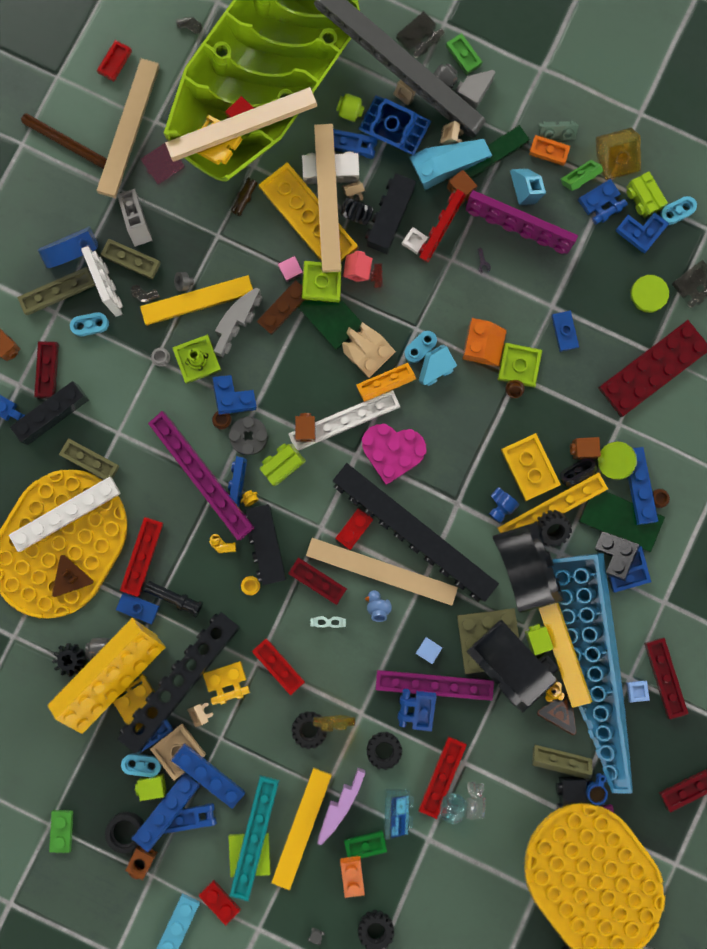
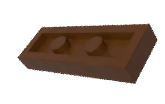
(282, 308)

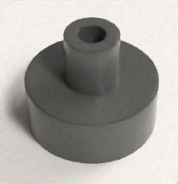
(182, 281)

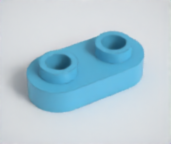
(676, 210)
(90, 324)
(420, 346)
(142, 765)

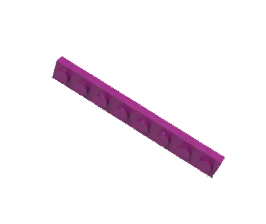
(201, 476)

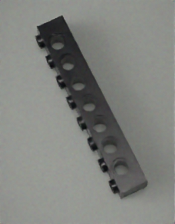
(137, 742)

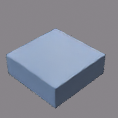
(428, 650)
(637, 691)

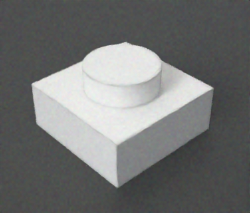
(414, 240)

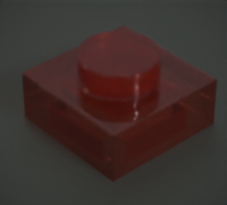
(376, 275)

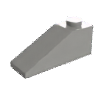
(134, 217)

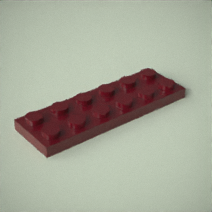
(654, 368)

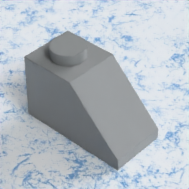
(475, 87)

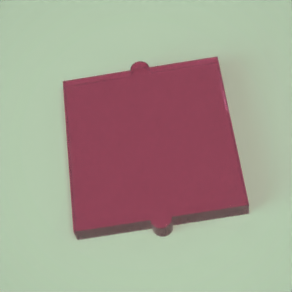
(160, 164)

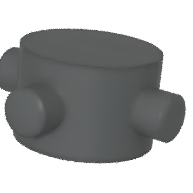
(316, 936)

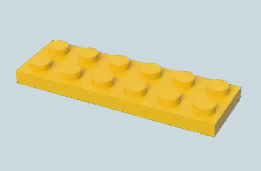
(301, 209)

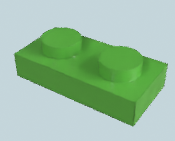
(464, 54)
(581, 175)
(61, 831)

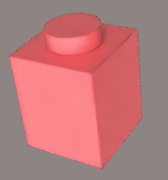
(357, 266)

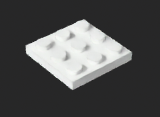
(103, 283)

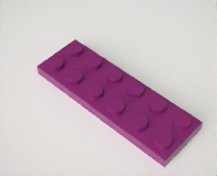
(520, 222)

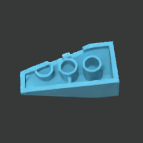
(445, 161)

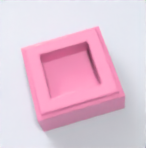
(290, 268)

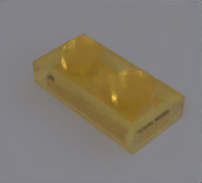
(339, 722)

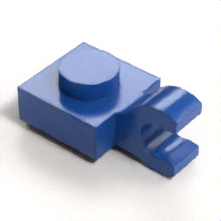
(7, 409)

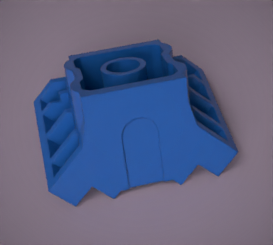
(394, 124)

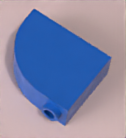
(67, 248)

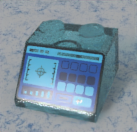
(397, 809)

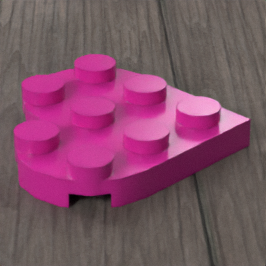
(392, 451)

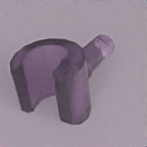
(482, 261)

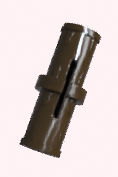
(244, 197)

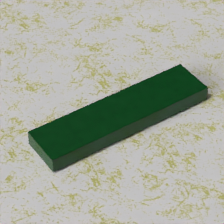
(500, 149)

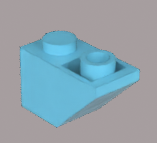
(528, 186)
(436, 363)

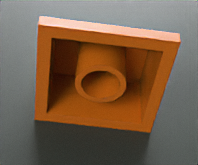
(484, 342)

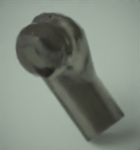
(190, 23)
(142, 295)

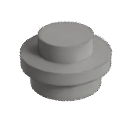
(160, 357)

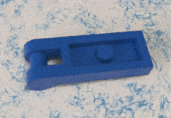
(352, 142)
(236, 484)
(190, 818)

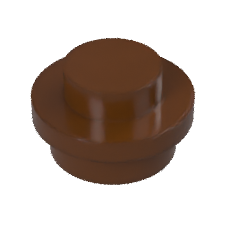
(515, 388)
(221, 421)
(661, 498)

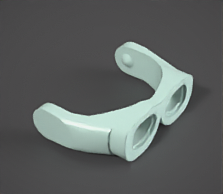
(314, 622)

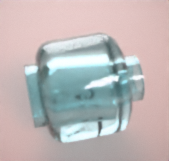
(453, 808)

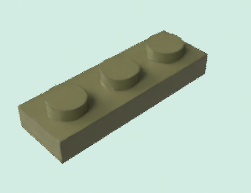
(130, 259)
(88, 459)
(562, 762)

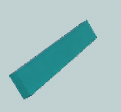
(254, 838)

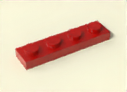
(445, 217)
(141, 557)
(442, 777)

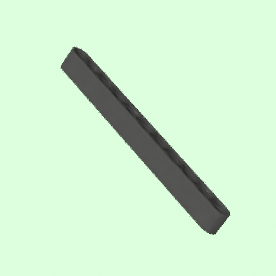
(402, 64)

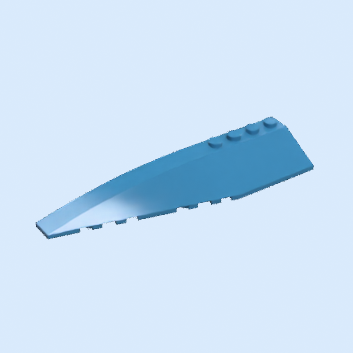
(592, 633)

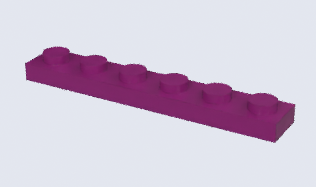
(441, 685)

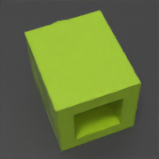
(538, 639)
(151, 787)

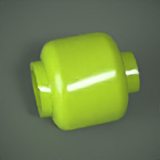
(350, 107)

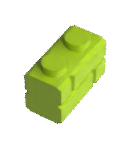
(646, 195)
(282, 464)

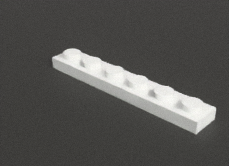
(64, 514)

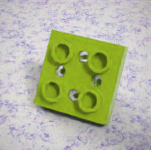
(194, 352)

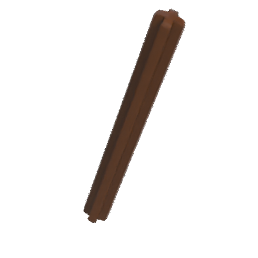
(64, 140)

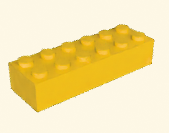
(106, 676)

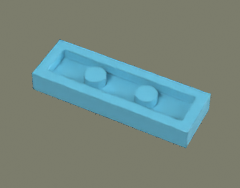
(179, 923)

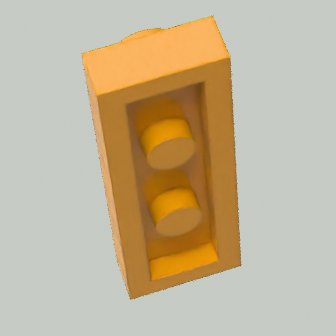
(386, 382)

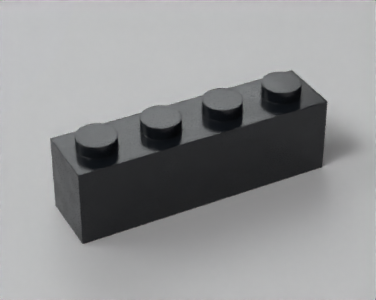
(391, 213)
(49, 413)
(266, 545)

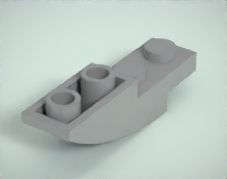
(239, 314)

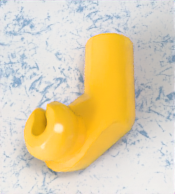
(220, 546)

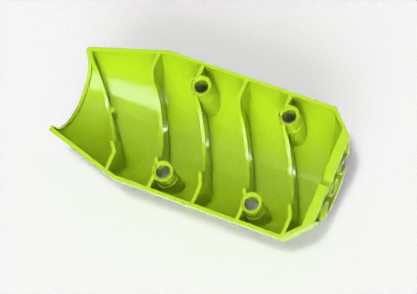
(258, 54)

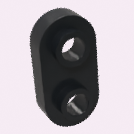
(578, 472)

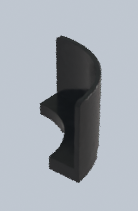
(529, 567)
(512, 665)

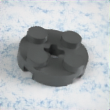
(248, 425)

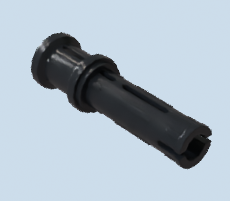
(182, 602)

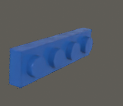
(642, 491)
(208, 775)
(166, 812)

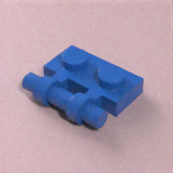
(600, 196)
(423, 710)

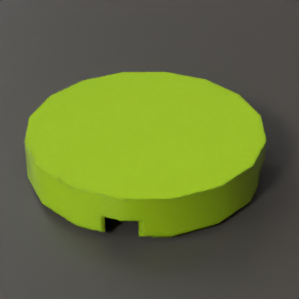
(649, 293)
(617, 460)

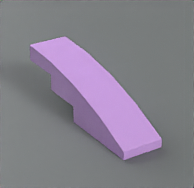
(337, 811)

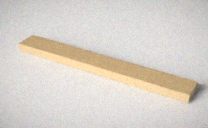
(241, 124)
(128, 128)
(327, 198)
(382, 571)

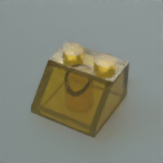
(619, 153)

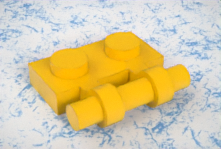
(224, 677)

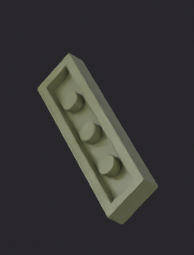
(56, 291)

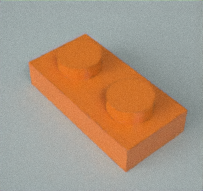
(549, 150)
(352, 876)

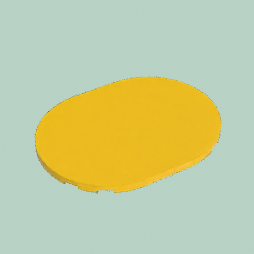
(89, 542)
(594, 879)

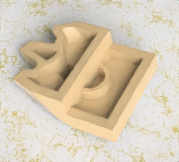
(367, 349)

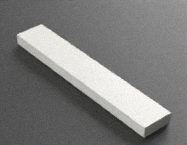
(350, 418)

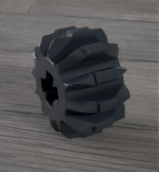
(356, 211)
(69, 668)

